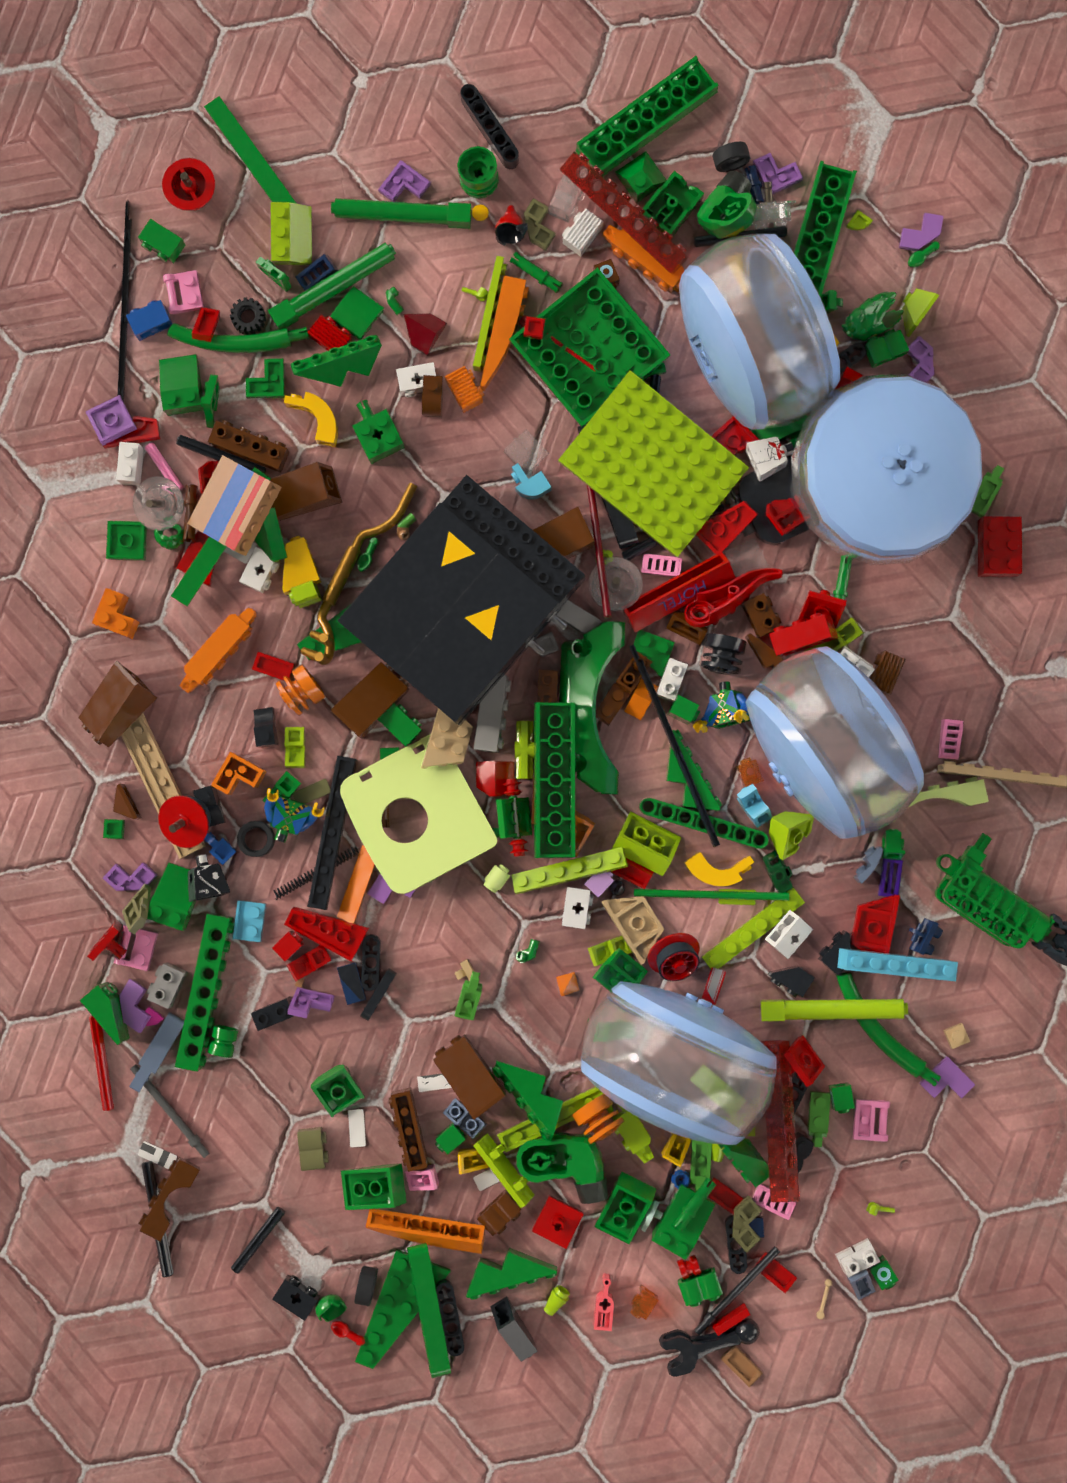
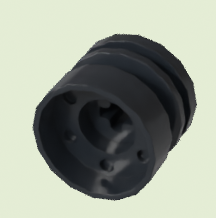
(723, 654)

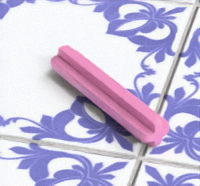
(162, 464)

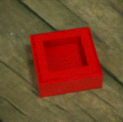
(534, 327)

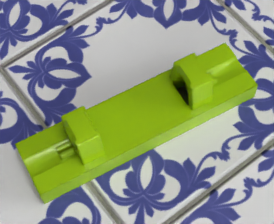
(504, 1170)

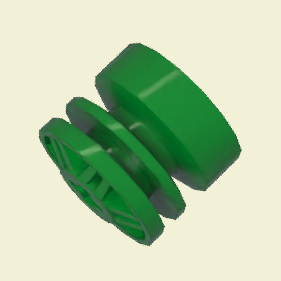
(478, 163)

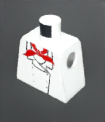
(768, 456)

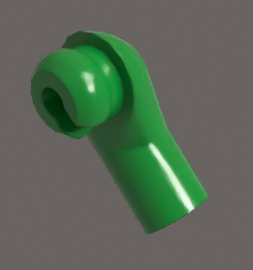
(391, 300)
(529, 953)

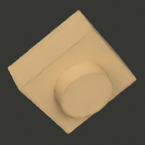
(956, 1035)

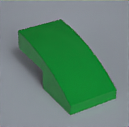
(286, 785)

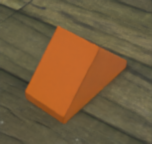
(639, 701)

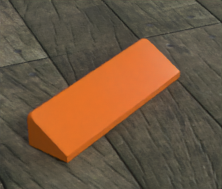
(357, 887)

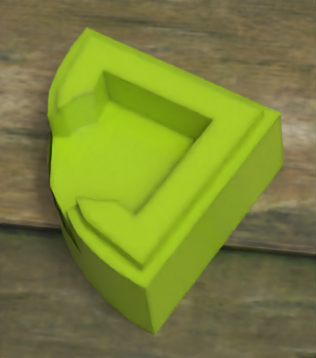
(859, 221)

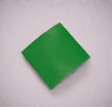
(357, 313)
(619, 968)

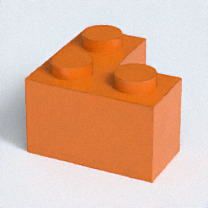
(110, 614)
(236, 769)

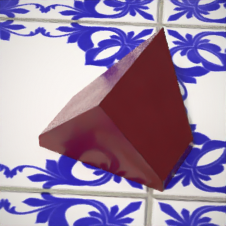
(423, 330)

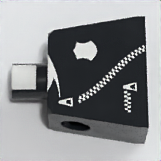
(206, 880)

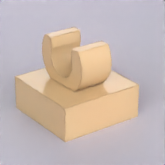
(465, 971)

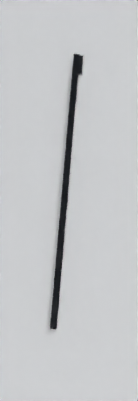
(124, 302)
(675, 747)

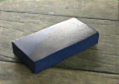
(351, 983)

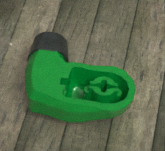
(728, 207)
(564, 1158)

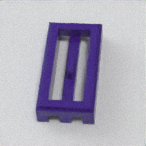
(890, 876)

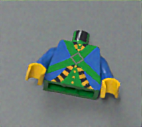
(724, 709)
(289, 815)

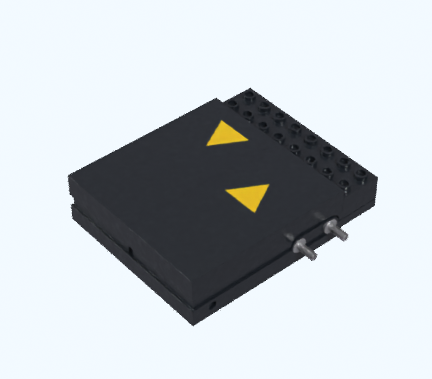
(463, 600)

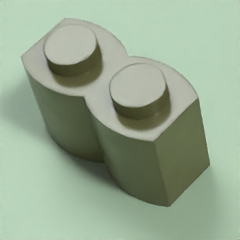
(312, 1149)

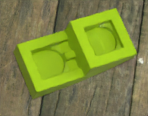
(294, 747)
(602, 951)

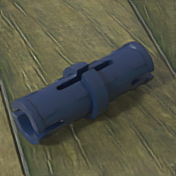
(755, 190)

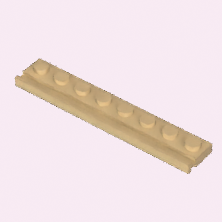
(153, 769)
(1004, 774)

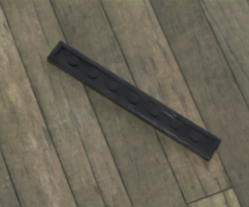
(330, 837)

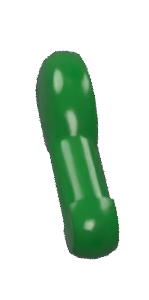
(919, 257)
(366, 559)

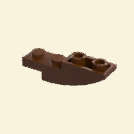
(621, 690)

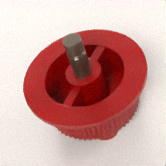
(188, 184)

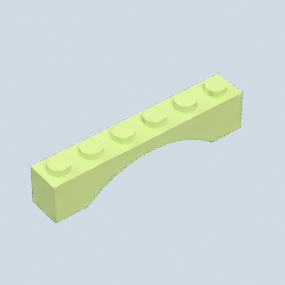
(967, 793)

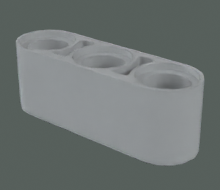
(577, 617)

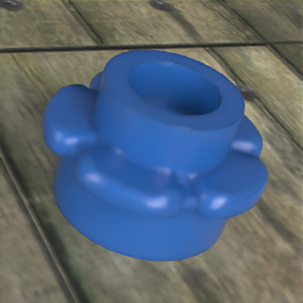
(680, 1174)

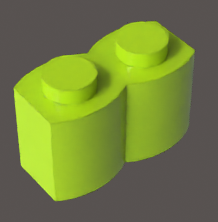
(305, 594)

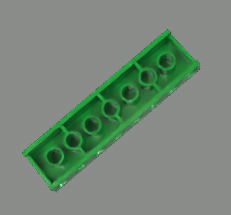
(648, 116)
(823, 221)
(554, 780)

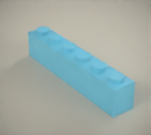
(897, 964)

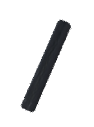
(257, 1240)

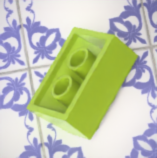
(291, 234)
(647, 843)

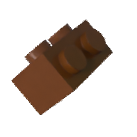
(761, 615)

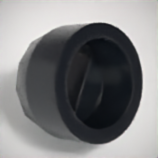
(620, 891)

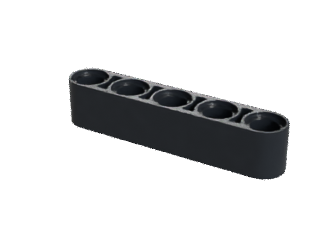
(488, 118)

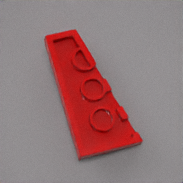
(332, 933)

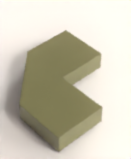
(538, 233)
(744, 1214)

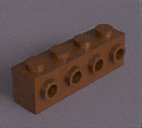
(248, 446)
(409, 1128)

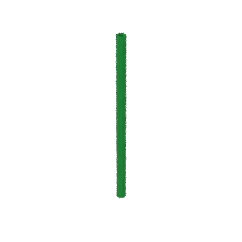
(711, 894)

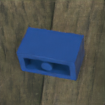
(149, 319)

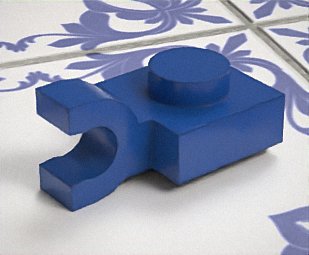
(221, 850)

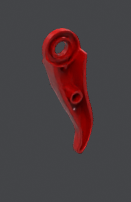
(726, 598)

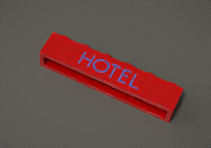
(679, 591)

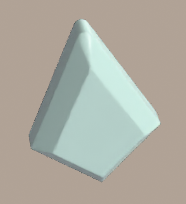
(652, 1212)

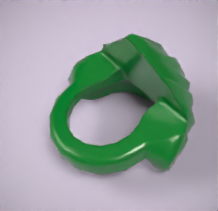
(170, 542)

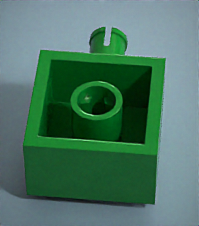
(377, 424)

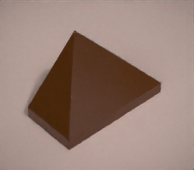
(679, 626)
(124, 803)

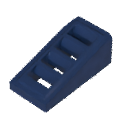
(313, 268)

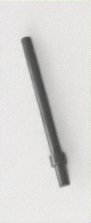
(194, 1140)

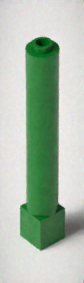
(454, 214)
(289, 311)

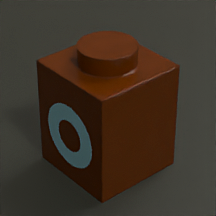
(609, 271)

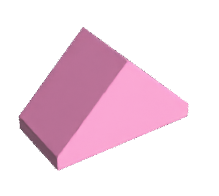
(423, 1179)

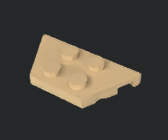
(446, 742)
(635, 923)

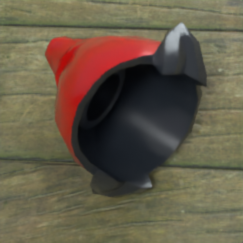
(510, 227)

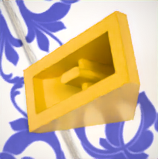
(676, 1149)
(470, 1160)

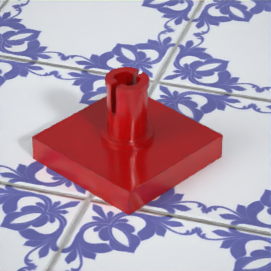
(822, 603)
(107, 942)
(804, 1061)
(557, 1221)

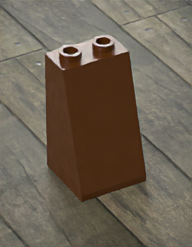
(306, 490)
(567, 533)
(370, 699)
(115, 705)
(469, 1076)

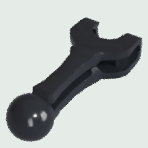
(697, 1346)

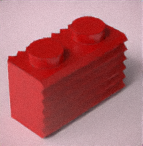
(328, 334)

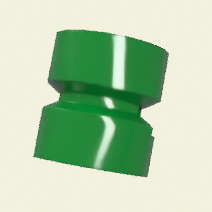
(224, 1037)

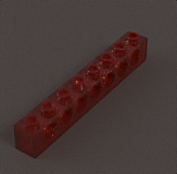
(572, 169)
(781, 1130)

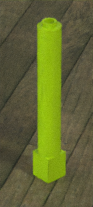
(832, 1009)

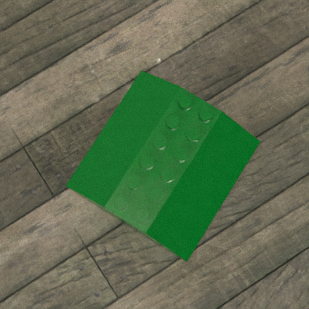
(601, 330)

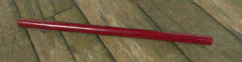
(599, 553)

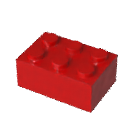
(999, 546)
(803, 634)

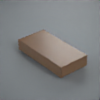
(741, 1365)

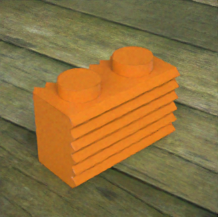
(464, 389)

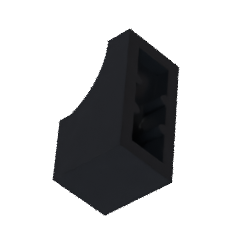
(265, 728)
(210, 798)

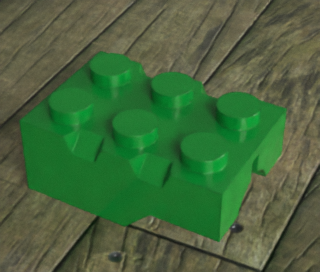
(673, 203)

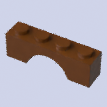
(181, 1176)

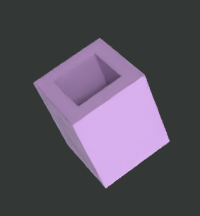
(599, 883)

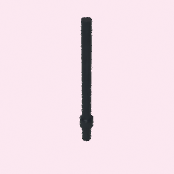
(711, 1317)

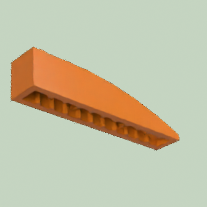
(505, 325)
(428, 1230)

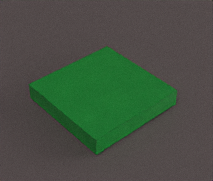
(126, 540)

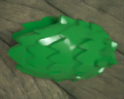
(871, 317)

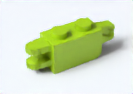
(634, 1134)

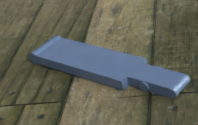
(157, 1050)

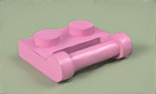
(189, 289)
(142, 949)
(865, 1118)

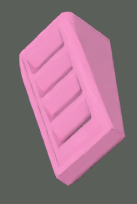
(678, 561)
(958, 735)
(785, 1214)

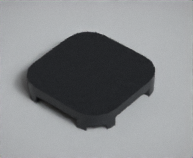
(760, 494)

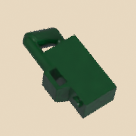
(777, 872)

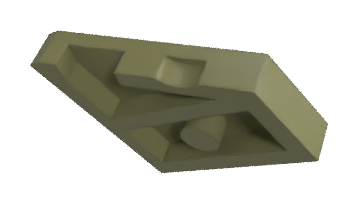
(137, 909)

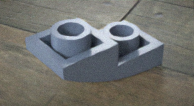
(872, 858)
(460, 1117)

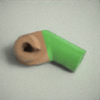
(403, 527)

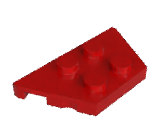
(875, 924)

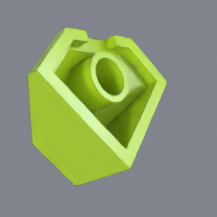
(788, 830)

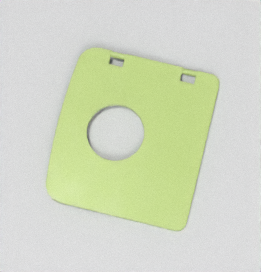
(455, 820)

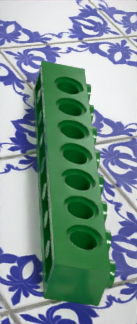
(185, 1058)

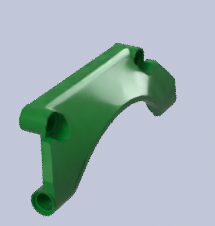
(579, 683)

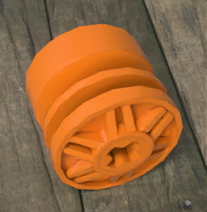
(300, 690)
(598, 1118)

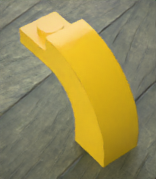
(327, 426)
(706, 873)

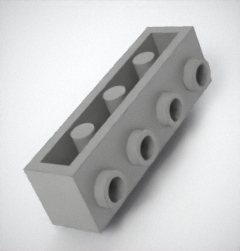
(491, 718)

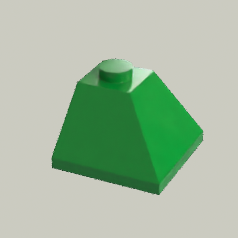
(641, 177)

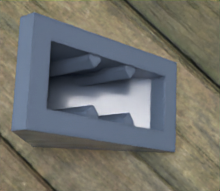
(861, 1284)

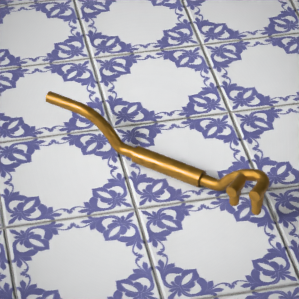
(341, 576)

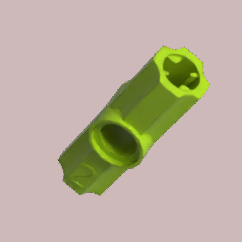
(524, 750)

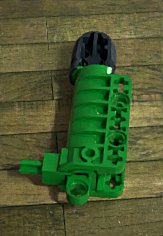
(992, 899)

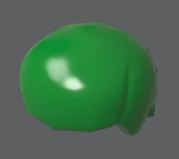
(330, 1307)

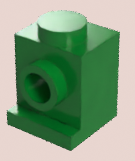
(892, 845)

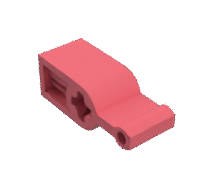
(607, 1309)

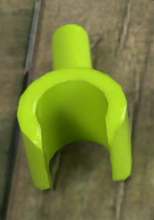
(481, 295)
(873, 1208)

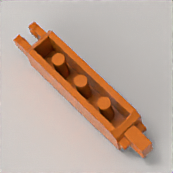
(638, 258)
(217, 648)

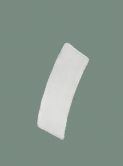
(356, 1128)

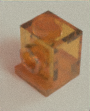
(747, 779)
(643, 1303)

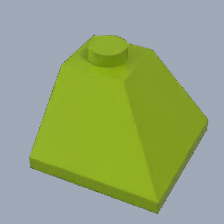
(916, 308)

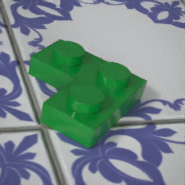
(272, 385)

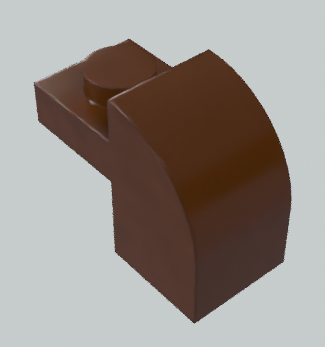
(432, 396)

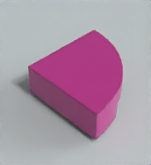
(155, 1016)

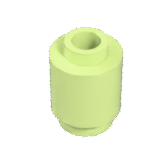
(496, 878)

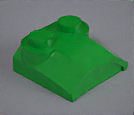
(337, 1089)

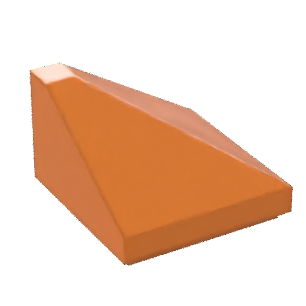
(567, 983)

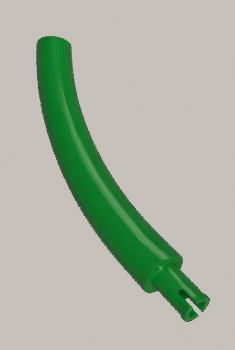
(241, 343)
(884, 1040)

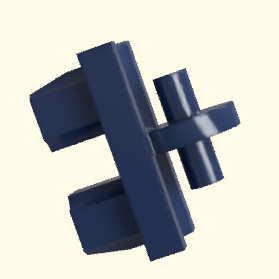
(922, 936)

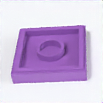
(111, 420)

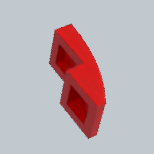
(308, 962)

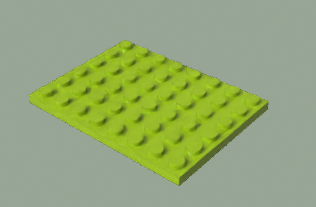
(653, 464)

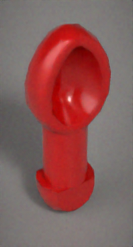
(342, 1330)

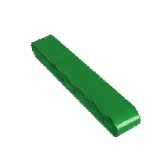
(693, 824)
(429, 1310)

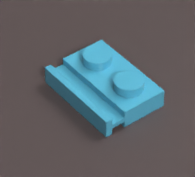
(249, 921)

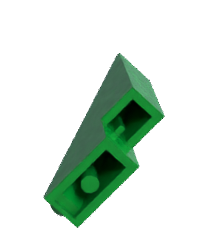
(334, 364)
(270, 538)
(675, 775)
(527, 1090)
(515, 1270)

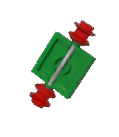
(514, 817)

